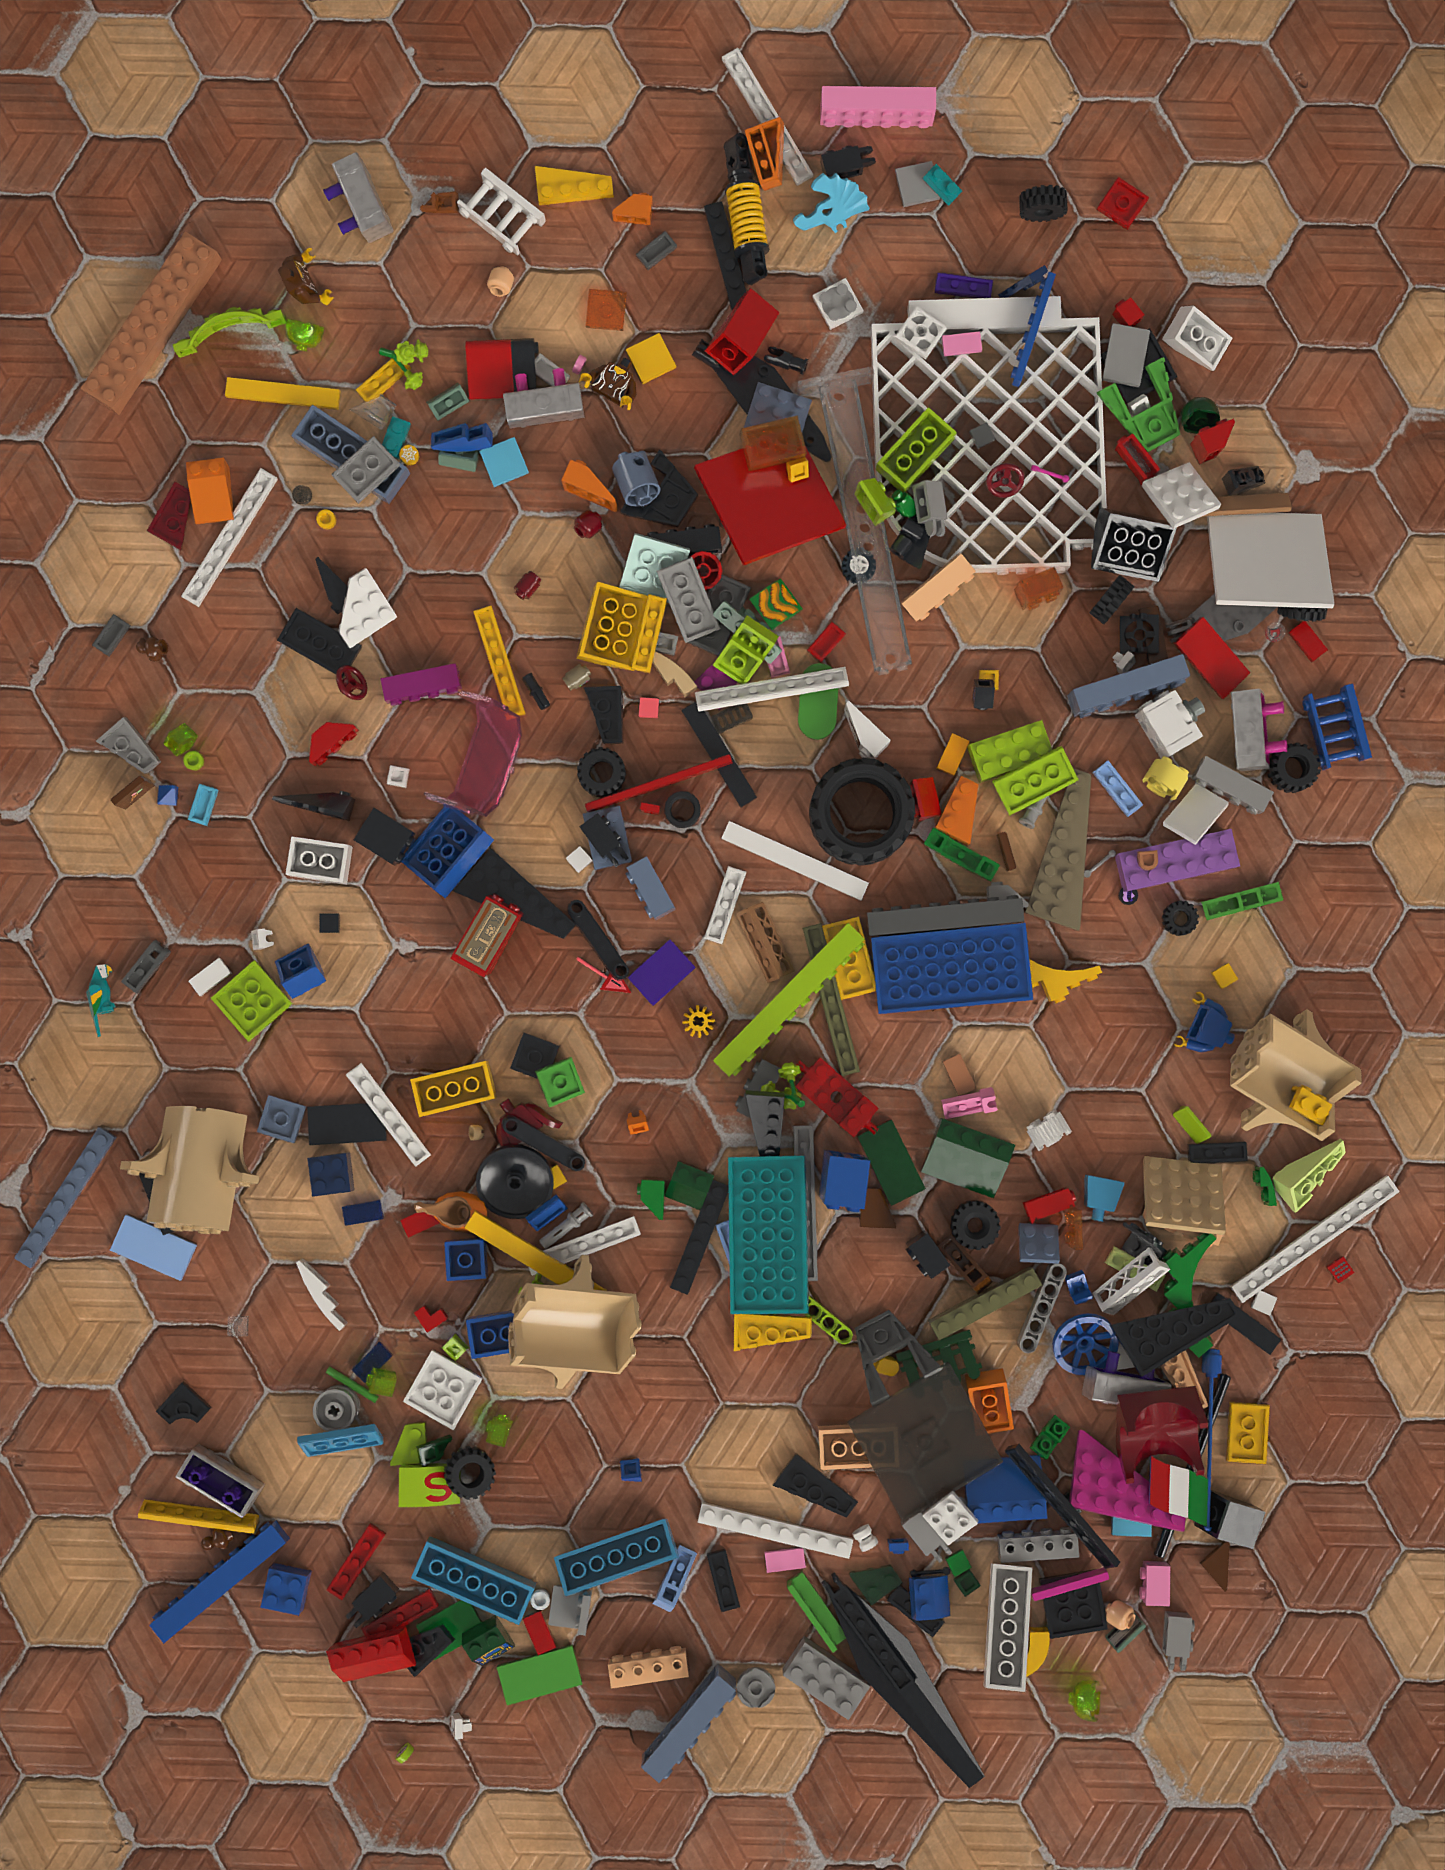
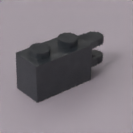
(846, 162)
(603, 838)
(373, 1598)

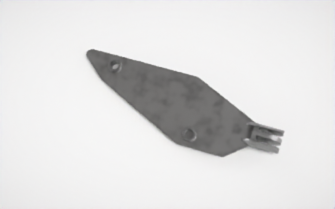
(1226, 620)

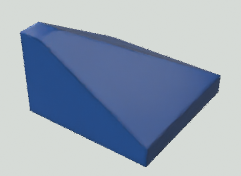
(167, 795)
(630, 1470)

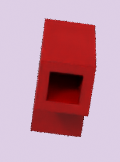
(428, 1320)

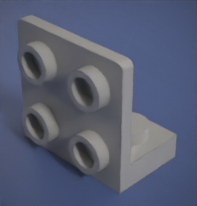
(570, 1610)

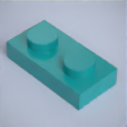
(942, 184)
(396, 436)

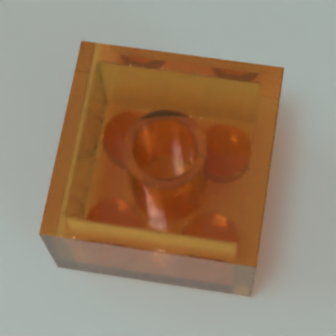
(1038, 588)

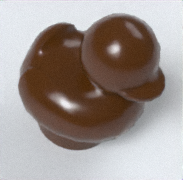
(153, 648)
(220, 1538)

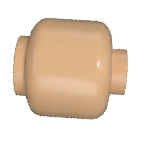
(500, 281)
(1120, 1615)

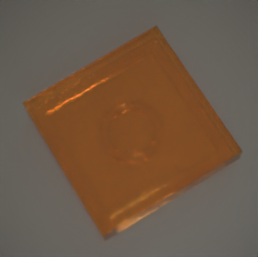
(606, 309)

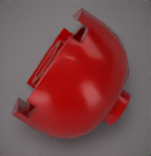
(708, 568)

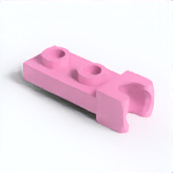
(970, 1103)

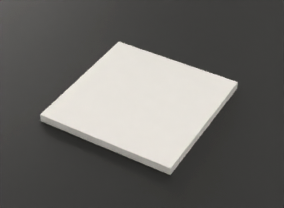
(1270, 560)

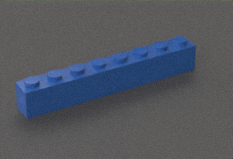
(217, 1583)

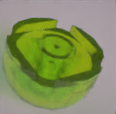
(304, 334)
(1086, 1700)

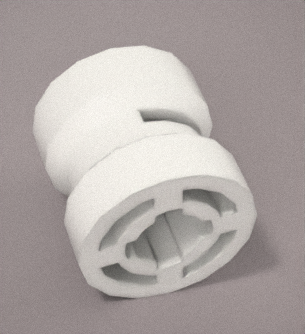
(865, 1537)

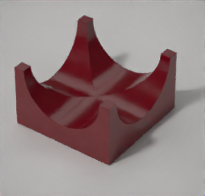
(1159, 1424)

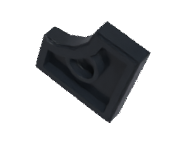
(183, 1404)

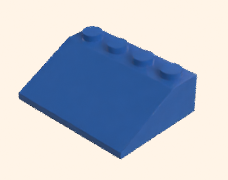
(446, 850)
(1005, 1495)

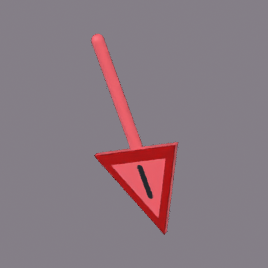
(610, 983)

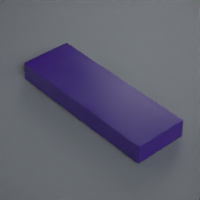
(963, 286)

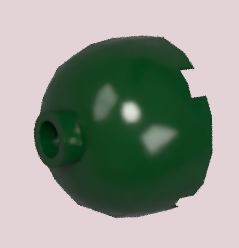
(1198, 414)

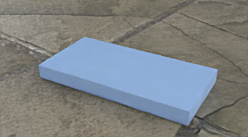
(148, 1246)

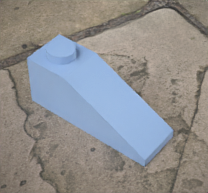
(674, 1579)

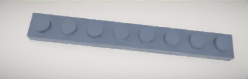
(65, 1197)

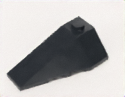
(328, 804)

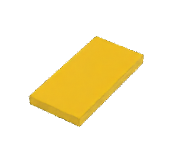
(857, 974)

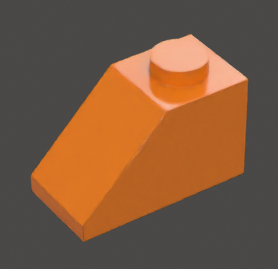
(635, 210)

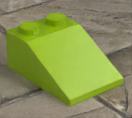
(874, 500)

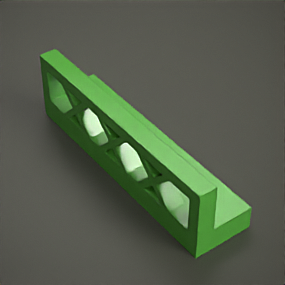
(816, 1610)

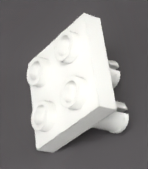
(950, 1517)

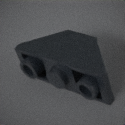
(1243, 479)

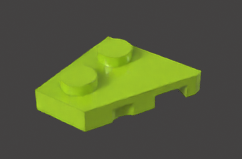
(406, 1450)

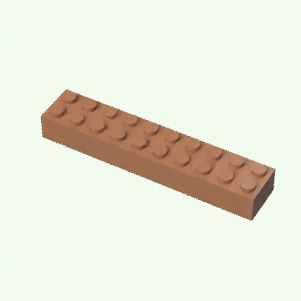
(151, 323)

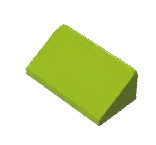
(1191, 1124)

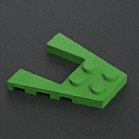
(1154, 424)

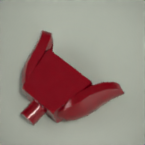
(528, 1112)

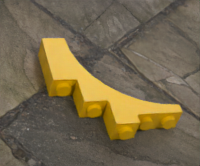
(1056, 981)

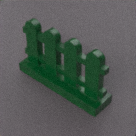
(946, 1354)

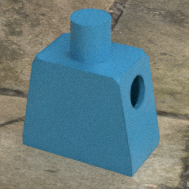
(1101, 1195)

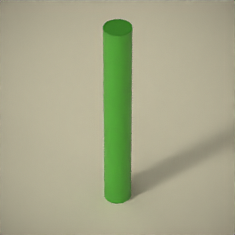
(351, 1384)

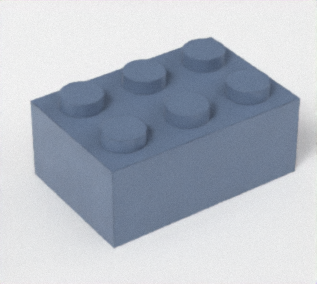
(650, 889)

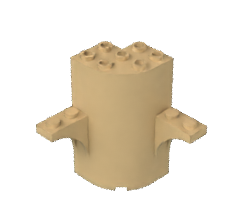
(1285, 1056)
(195, 1169)
(573, 1327)

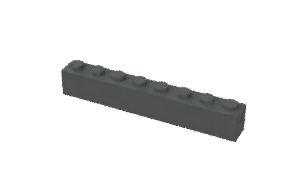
(946, 917)

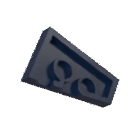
(1026, 283)

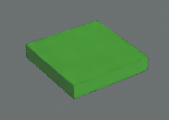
(560, 1082)

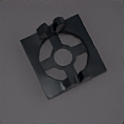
(1125, 621)

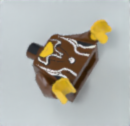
(298, 281)
(612, 382)

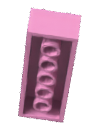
(877, 106)

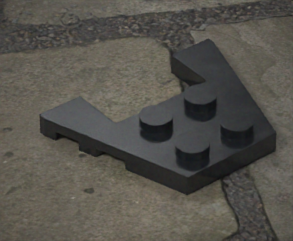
(674, 497)

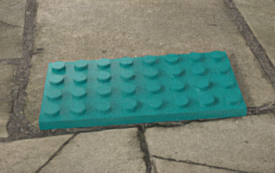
(768, 1235)

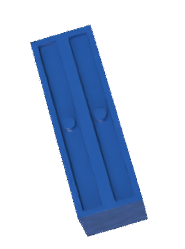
(844, 1180)

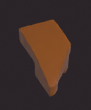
(442, 203)

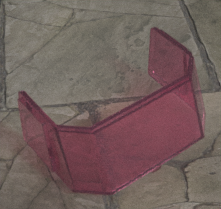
(488, 758)

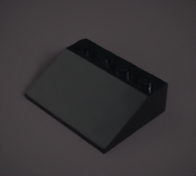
(1131, 544)

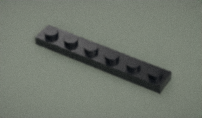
(724, 251)
(700, 1237)

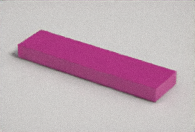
(1069, 1584)

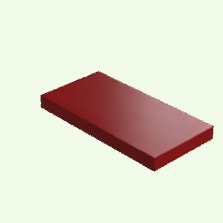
(1212, 658)

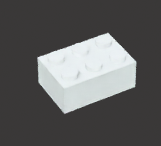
(319, 860)

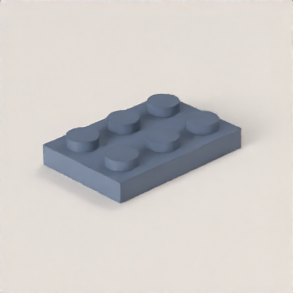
(616, 821)

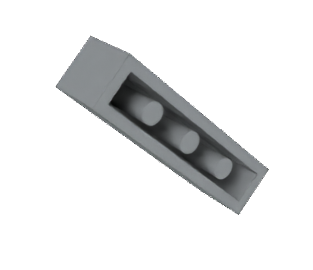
(1232, 785)

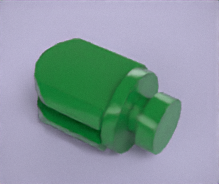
(904, 503)

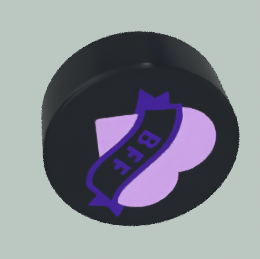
(1129, 897)

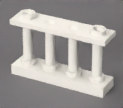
(504, 193)

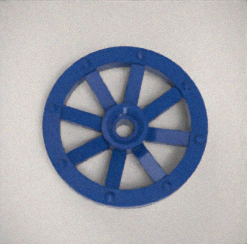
(1083, 1342)

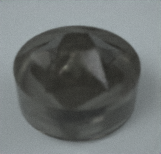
(302, 494)

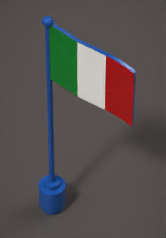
(1177, 1488)

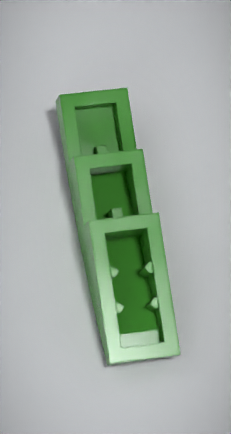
(1242, 901)

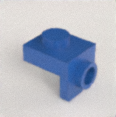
(1078, 1287)

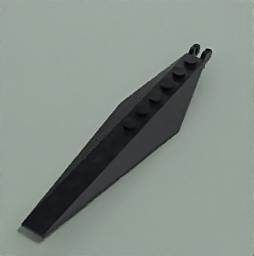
(898, 1676)

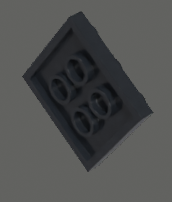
(1153, 353)
(1074, 1611)

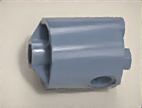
(636, 478)

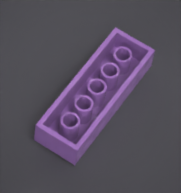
(1179, 861)

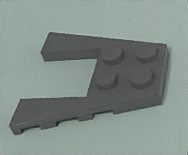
(881, 1338)

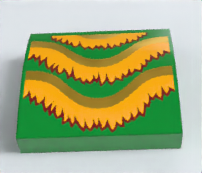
(776, 604)

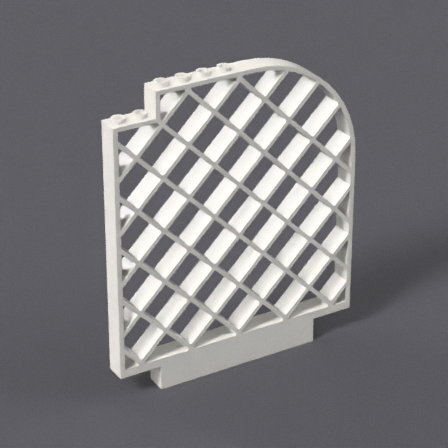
(1002, 317)

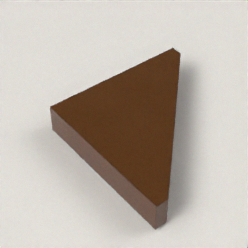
(1217, 1564)

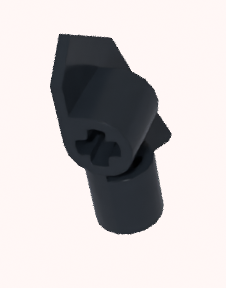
(911, 542)

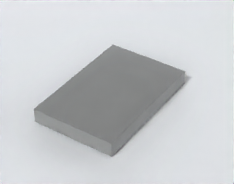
(1125, 355)
(365, 469)

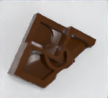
(876, 1211)

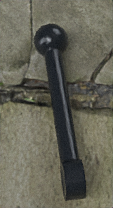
(945, 1570)

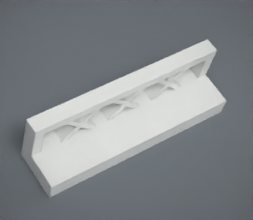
(1135, 1286)

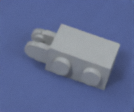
(930, 506)
(925, 1536)
(1177, 1638)

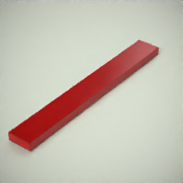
(658, 783)

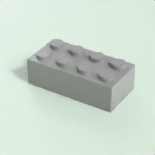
(826, 1677)

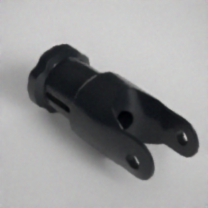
(786, 360)

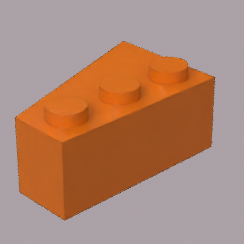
(766, 148)
(959, 812)

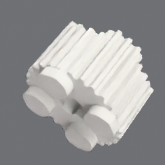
(1048, 1130)

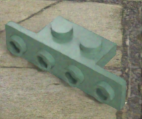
(732, 619)

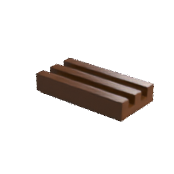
(1006, 851)

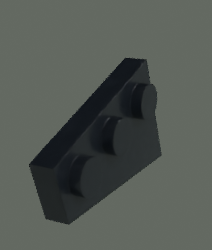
(608, 711)

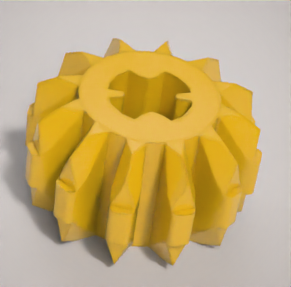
(697, 1027)

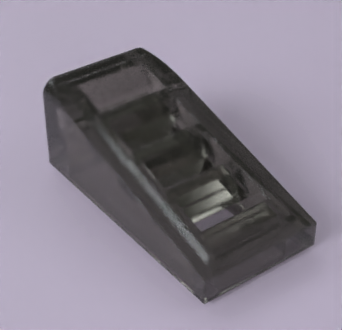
(748, 717)

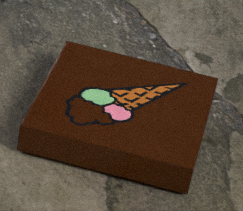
(132, 792)

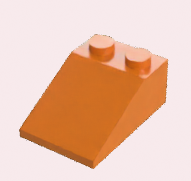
(583, 483)
(210, 490)
(991, 1400)

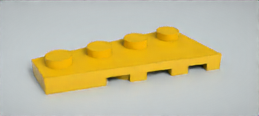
(570, 186)
(769, 1329)

